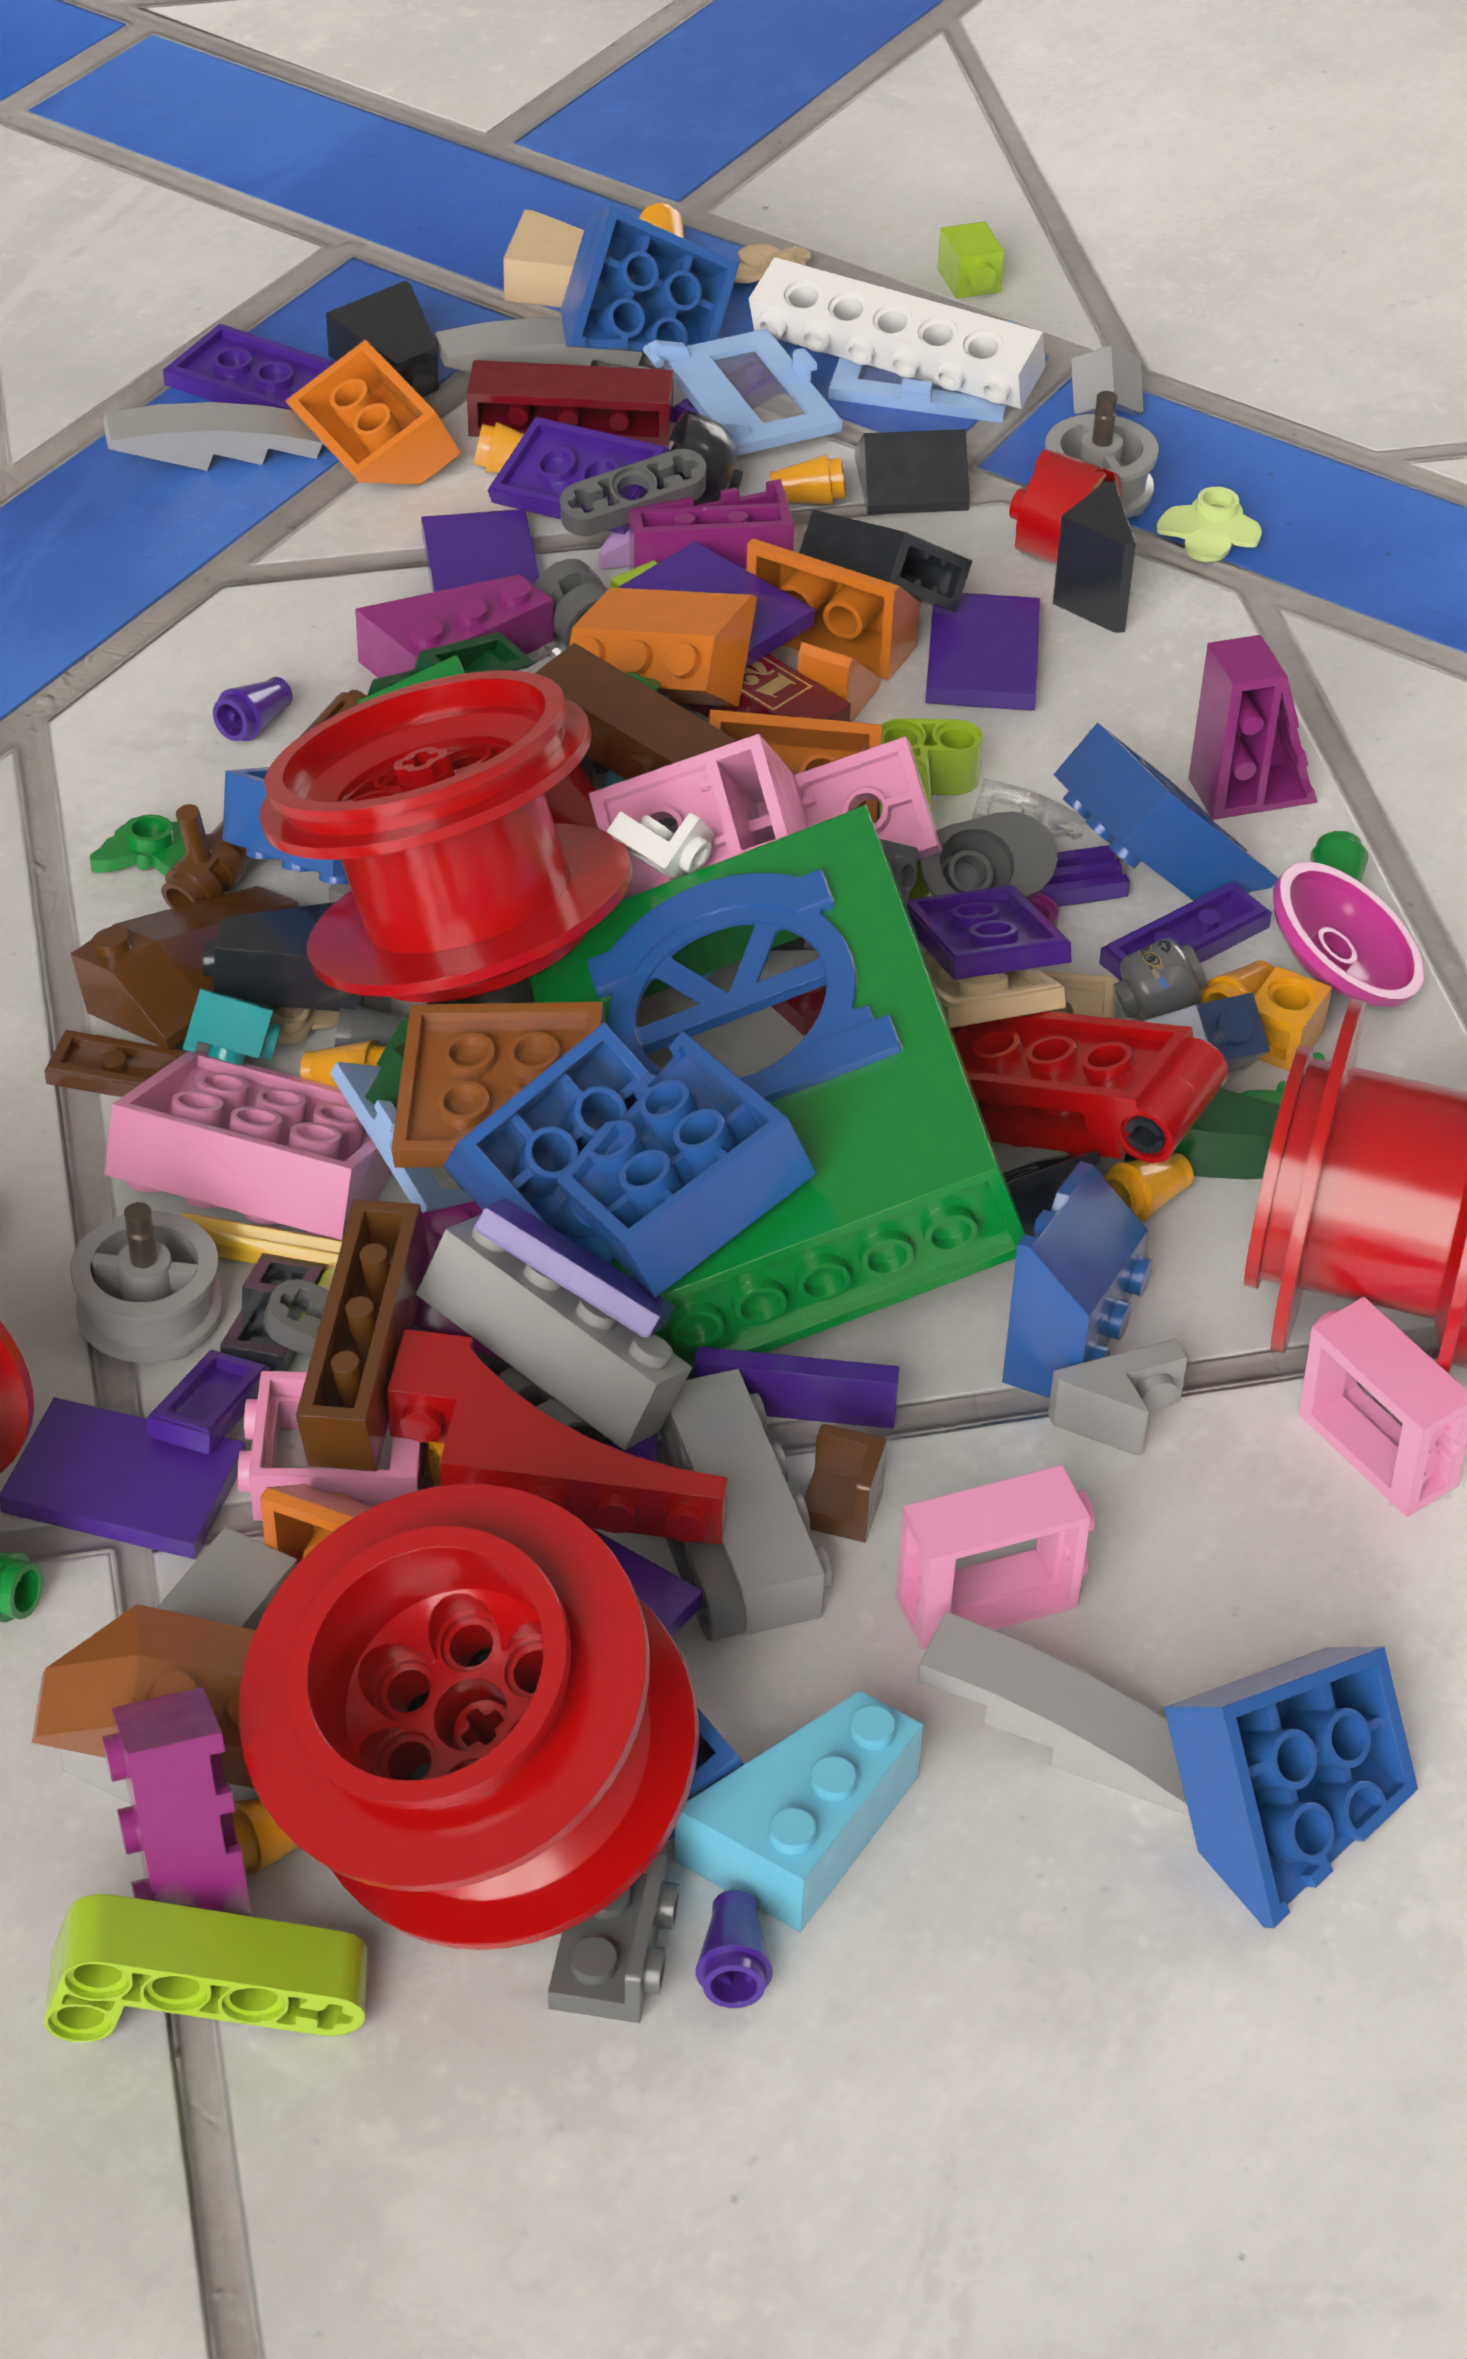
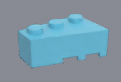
(802, 1808)

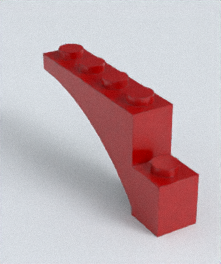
(503, 1440)

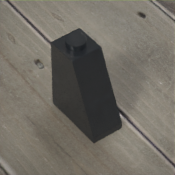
(394, 328)
(888, 554)
(267, 960)

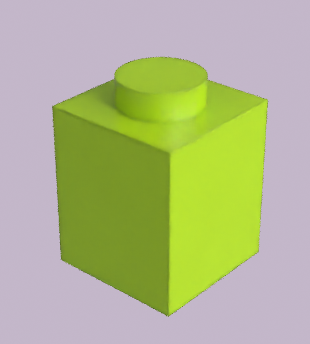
(970, 259)

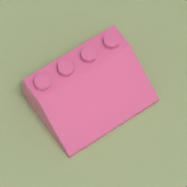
(246, 1144)

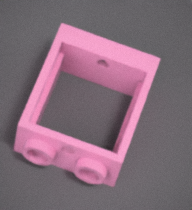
(277, 1410)
(1404, 1462)
(986, 1519)

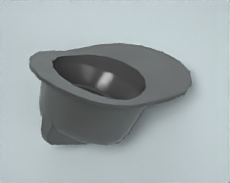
(991, 854)

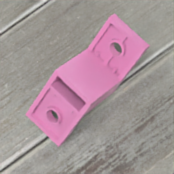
(755, 798)

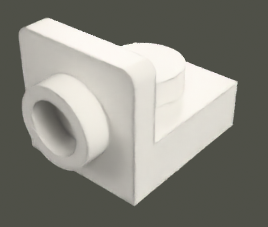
(661, 849)

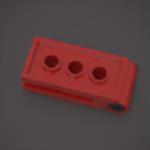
(1090, 1082)

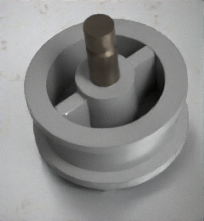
(1111, 444)
(147, 1286)

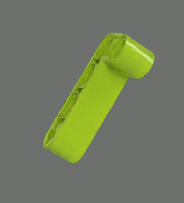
(946, 760)
(202, 1966)

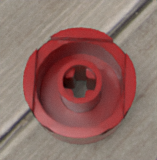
(1054, 489)

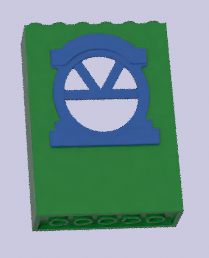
(873, 1090)

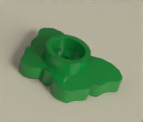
(141, 842)

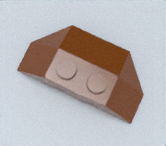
(140, 1659)

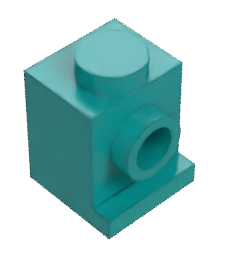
(231, 1028)

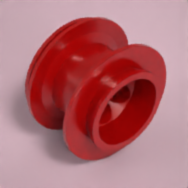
(445, 836)
(1365, 1194)
(498, 1833)

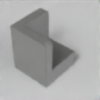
(1107, 371)

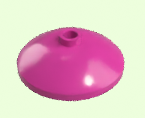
(1346, 935)

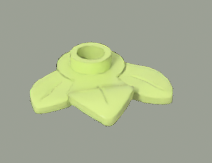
(1211, 525)

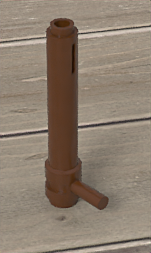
(209, 861)

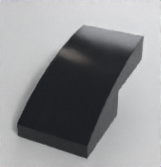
(248, 1334)

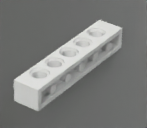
(898, 332)

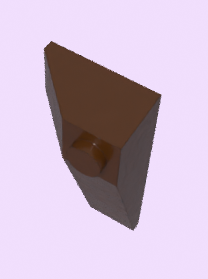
(151, 967)

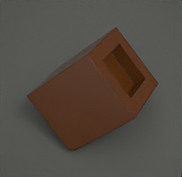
(846, 1482)

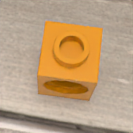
(1291, 1014)

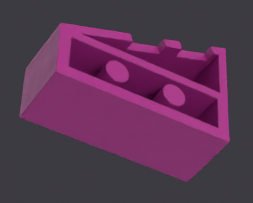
(721, 525)
(399, 629)
(1247, 733)
(178, 1803)

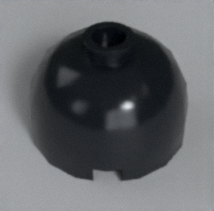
(716, 448)

